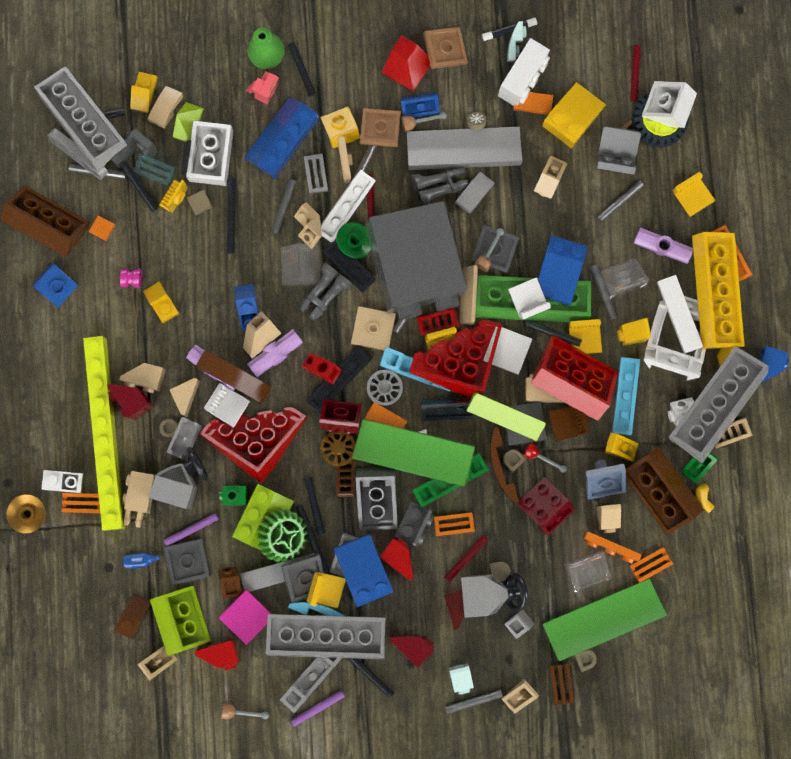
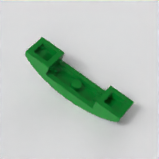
(436, 488)

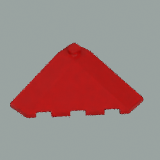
(459, 361)
(255, 441)

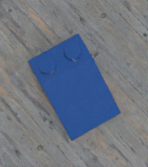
(561, 269)
(363, 570)

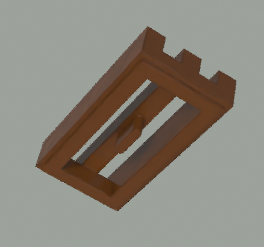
(569, 684)

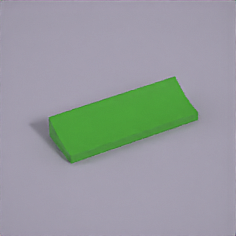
(496, 302)
(414, 452)
(604, 619)

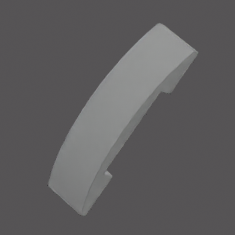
(265, 576)
(308, 682)

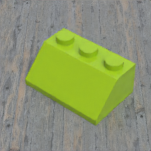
(260, 505)
(180, 620)

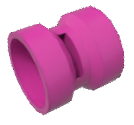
(131, 278)

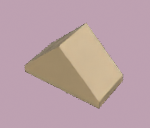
(184, 395)
(156, 663)
(520, 696)

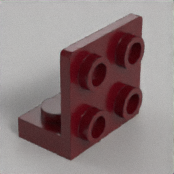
(546, 506)

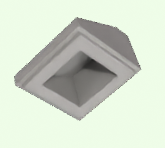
(519, 624)

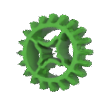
(292, 536)

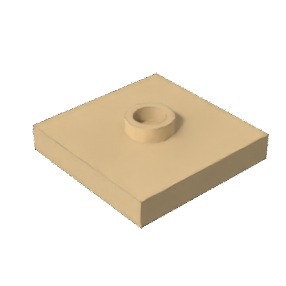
(346, 159)
(373, 328)

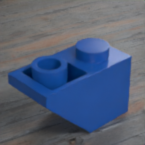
(246, 304)

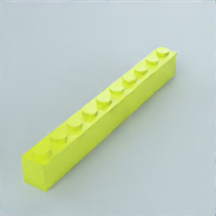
(104, 433)

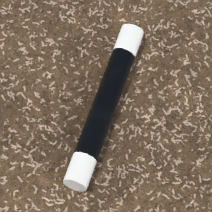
(508, 29)

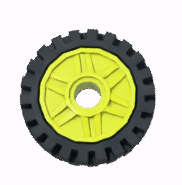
(654, 132)

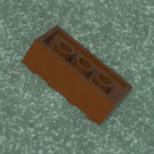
(44, 220)
(663, 491)

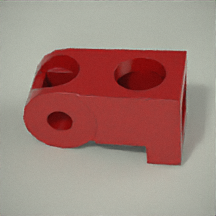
(321, 368)

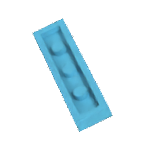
(626, 396)

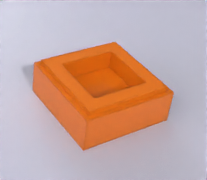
(102, 228)

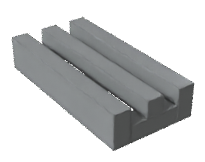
(317, 189)

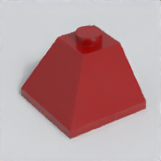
(407, 64)

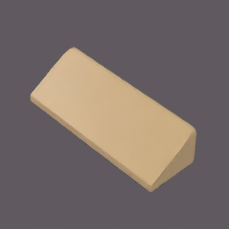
(468, 299)

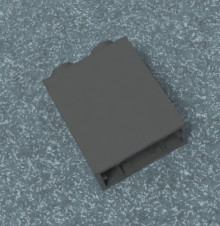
(416, 259)

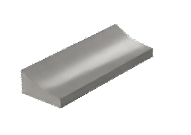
(80, 117)
(464, 148)
(719, 404)
(325, 636)

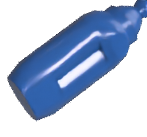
(138, 560)

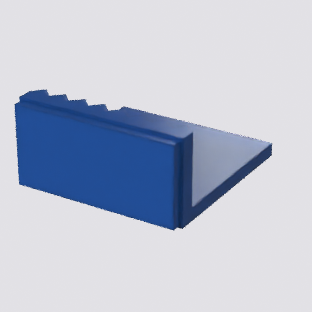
(55, 285)

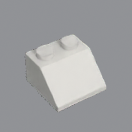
(670, 103)

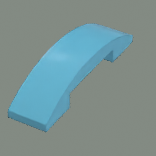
(401, 364)
(303, 607)

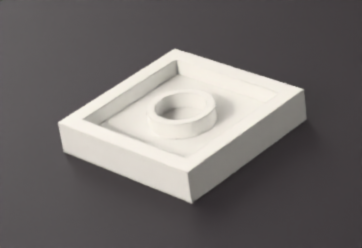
(509, 351)

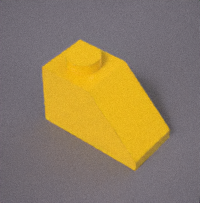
(634, 332)

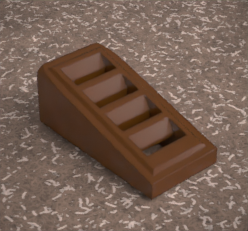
(352, 493)

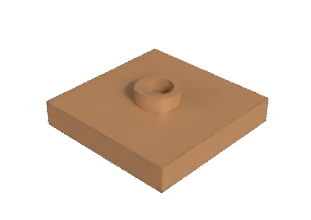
(445, 47)
(380, 127)

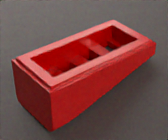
(454, 317)

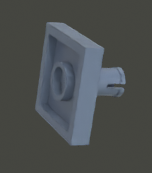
(605, 480)

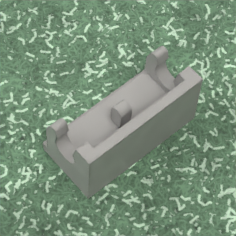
(183, 438)

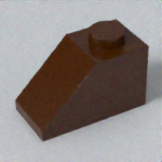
(133, 616)

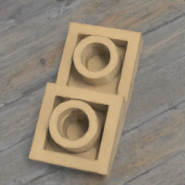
(163, 108)

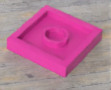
(245, 616)

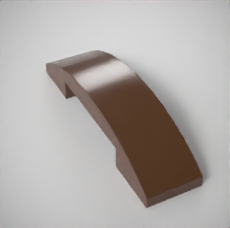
(233, 376)
(508, 489)

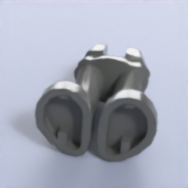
(425, 196)
(340, 284)

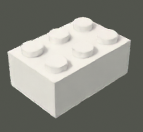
(524, 73)
(210, 153)

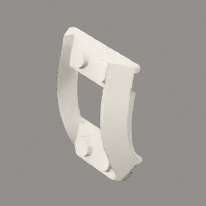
(672, 359)

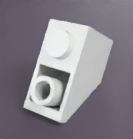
(62, 481)

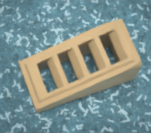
(748, 433)

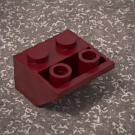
(131, 400)

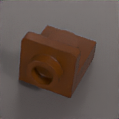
(229, 582)

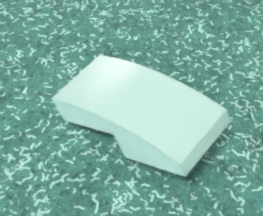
(517, 36)

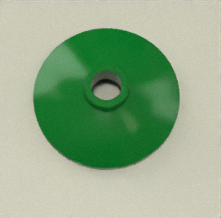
(356, 233)

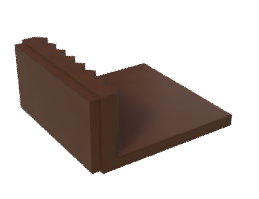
(568, 423)

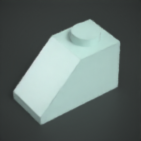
(461, 678)

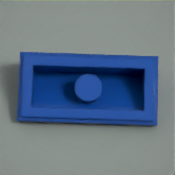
(420, 105)

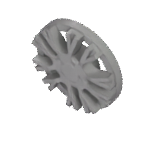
(384, 387)

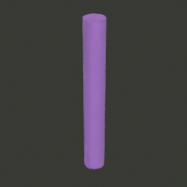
(191, 529)
(317, 708)

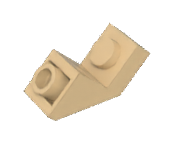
(312, 227)

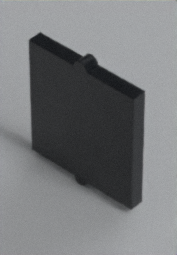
(185, 157)

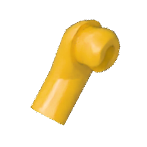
(723, 354)
(702, 497)

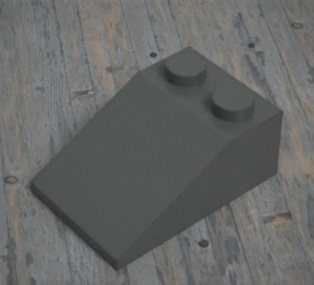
(376, 498)

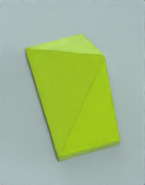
(185, 119)

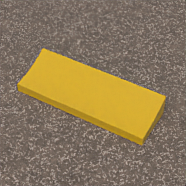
(718, 290)

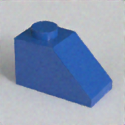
(775, 359)

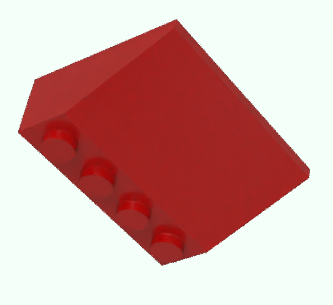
(575, 378)

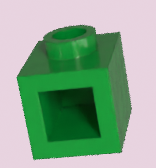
(234, 496)

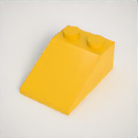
(573, 115)

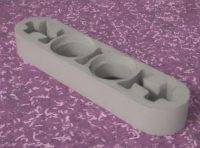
(74, 152)

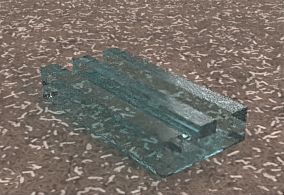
(139, 164)

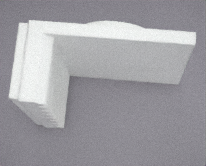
(528, 298)
(226, 405)

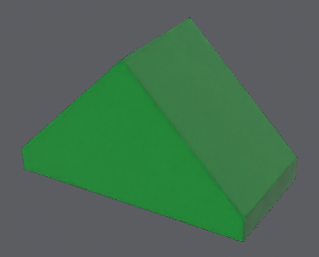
(696, 470)

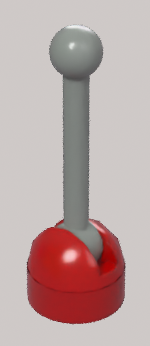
(532, 452)

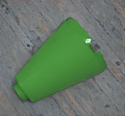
(265, 49)

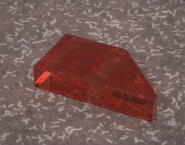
(455, 607)

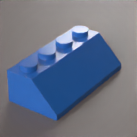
(282, 137)

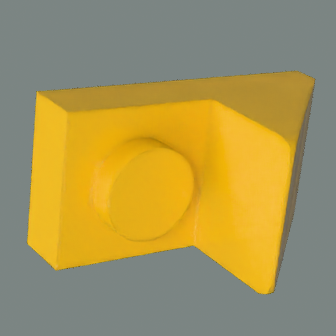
(143, 92)
(161, 302)
(621, 447)

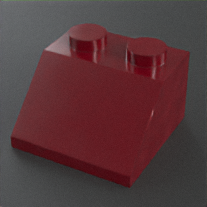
(340, 416)
(414, 647)

